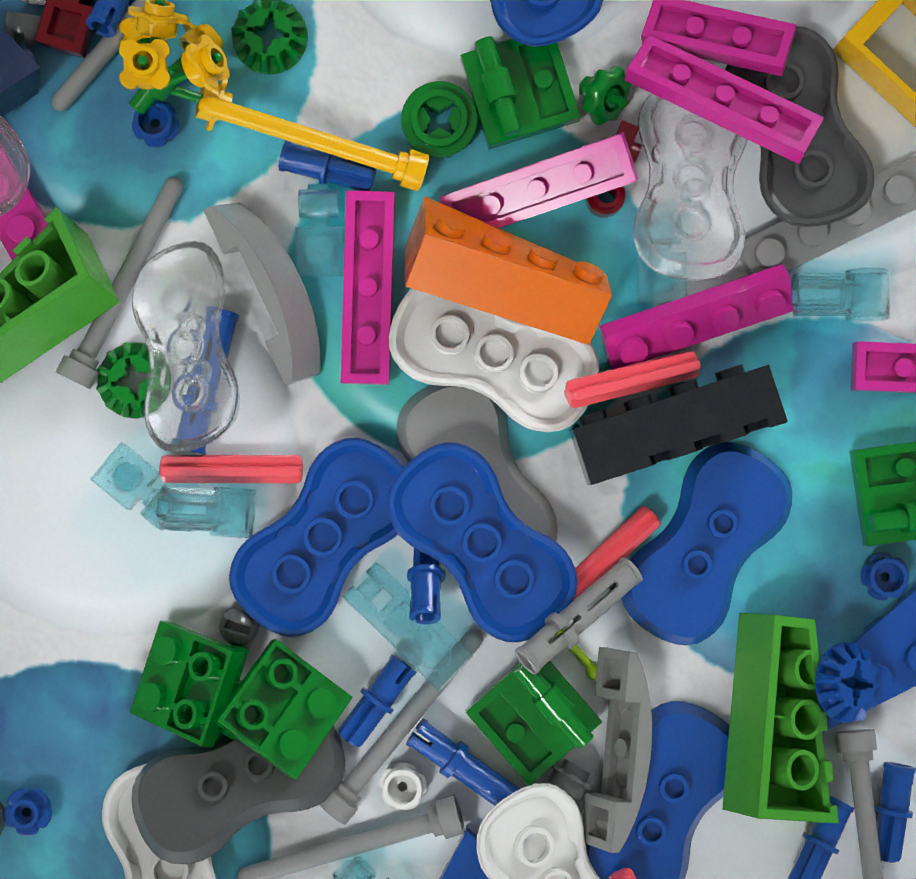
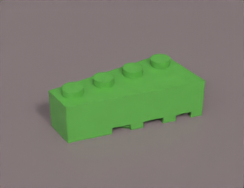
(49, 292)
(776, 724)

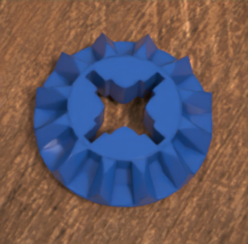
(837, 699)

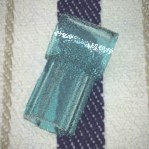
(855, 294)
(216, 511)

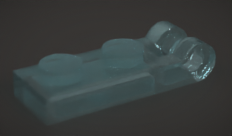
(425, 646)

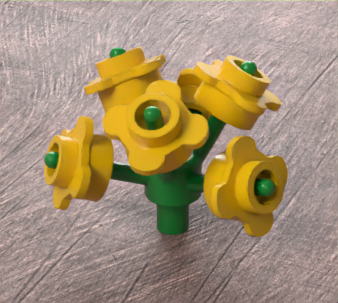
(146, 51)

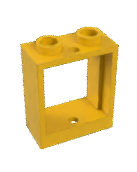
(870, 67)

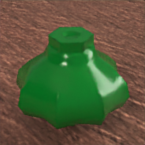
(605, 94)

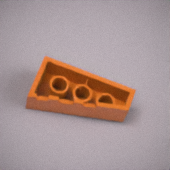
(503, 274)

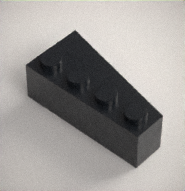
(678, 424)

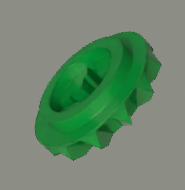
(283, 52)
(439, 97)
(114, 369)

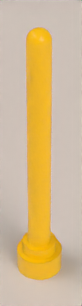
(405, 167)

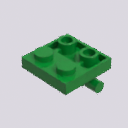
(518, 90)
(885, 492)
(188, 682)
(282, 709)
(534, 719)

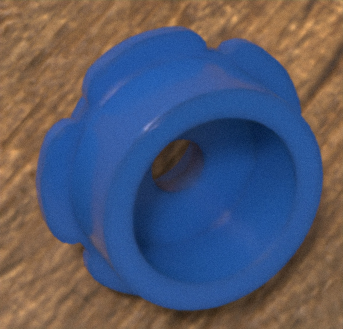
(157, 136)
(897, 578)
(40, 811)

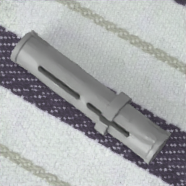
(538, 651)

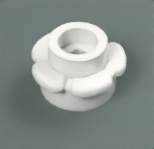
(406, 799)

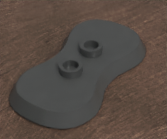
(836, 170)
(202, 796)

